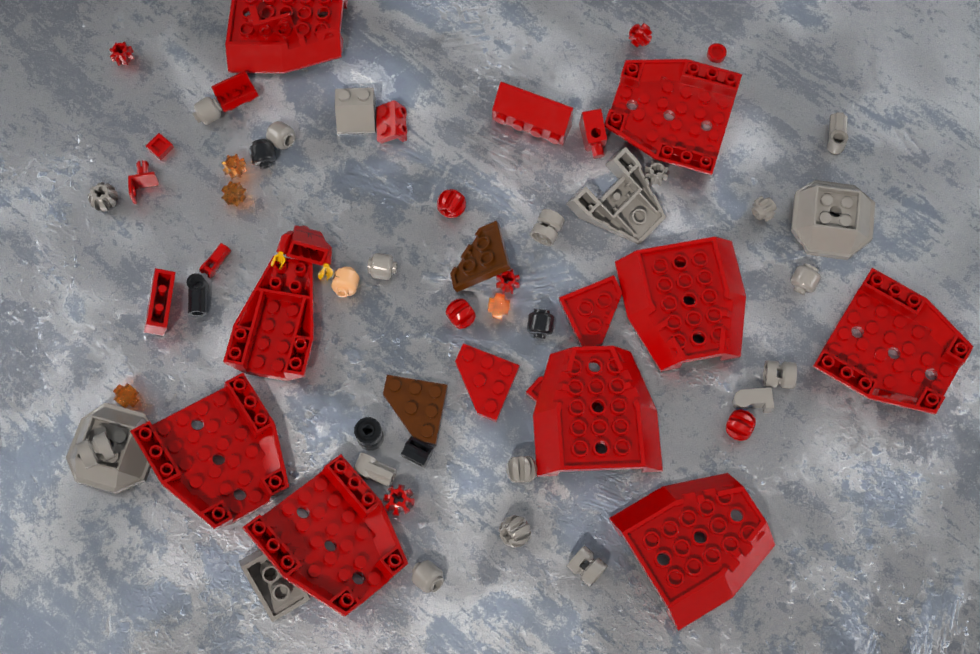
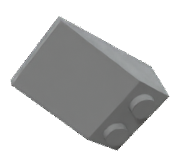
(272, 589)

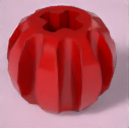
(451, 203)
(460, 313)
(740, 425)
(400, 506)

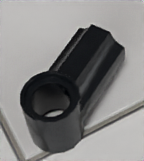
(197, 296)

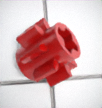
(640, 35)
(121, 53)
(507, 287)

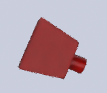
(593, 132)

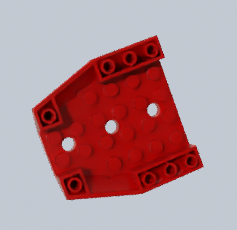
(283, 51)
(677, 87)
(655, 304)
(900, 321)
(234, 428)
(570, 428)
(338, 511)
(697, 573)

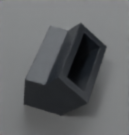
(417, 452)

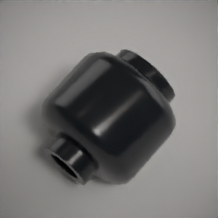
(262, 153)
(540, 323)

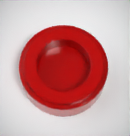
(716, 53)

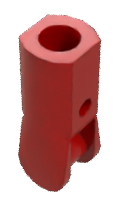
(217, 258)

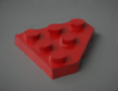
(592, 310)
(486, 380)

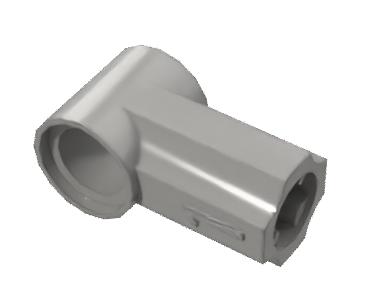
(838, 133)
(370, 468)

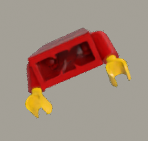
(306, 246)

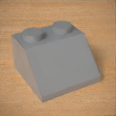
(355, 110)

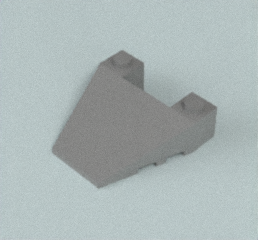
(626, 207)

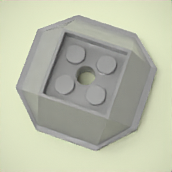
(830, 235)
(127, 467)

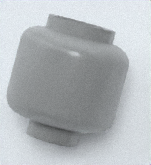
(207, 111)
(280, 135)
(382, 266)
(805, 279)
(427, 576)

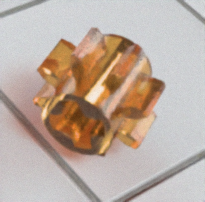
(235, 171)
(233, 193)
(498, 306)
(126, 395)

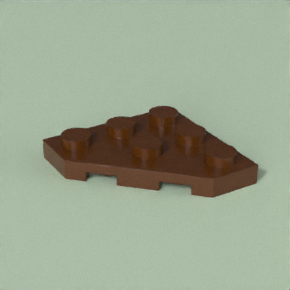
(482, 258)
(417, 405)

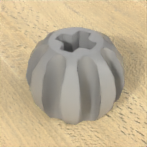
(102, 196)
(521, 469)
(514, 531)

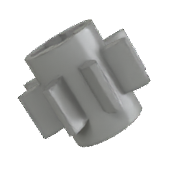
(656, 168)
(764, 209)

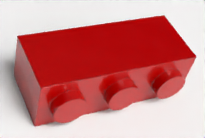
(159, 302)

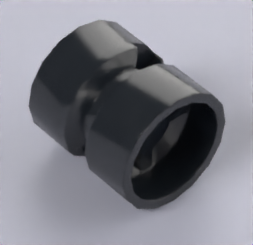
(369, 433)

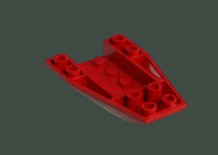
(276, 324)

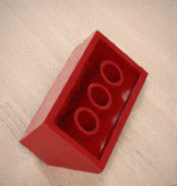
(532, 113)

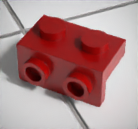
(234, 91)
(391, 122)

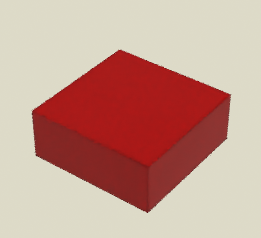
(159, 146)

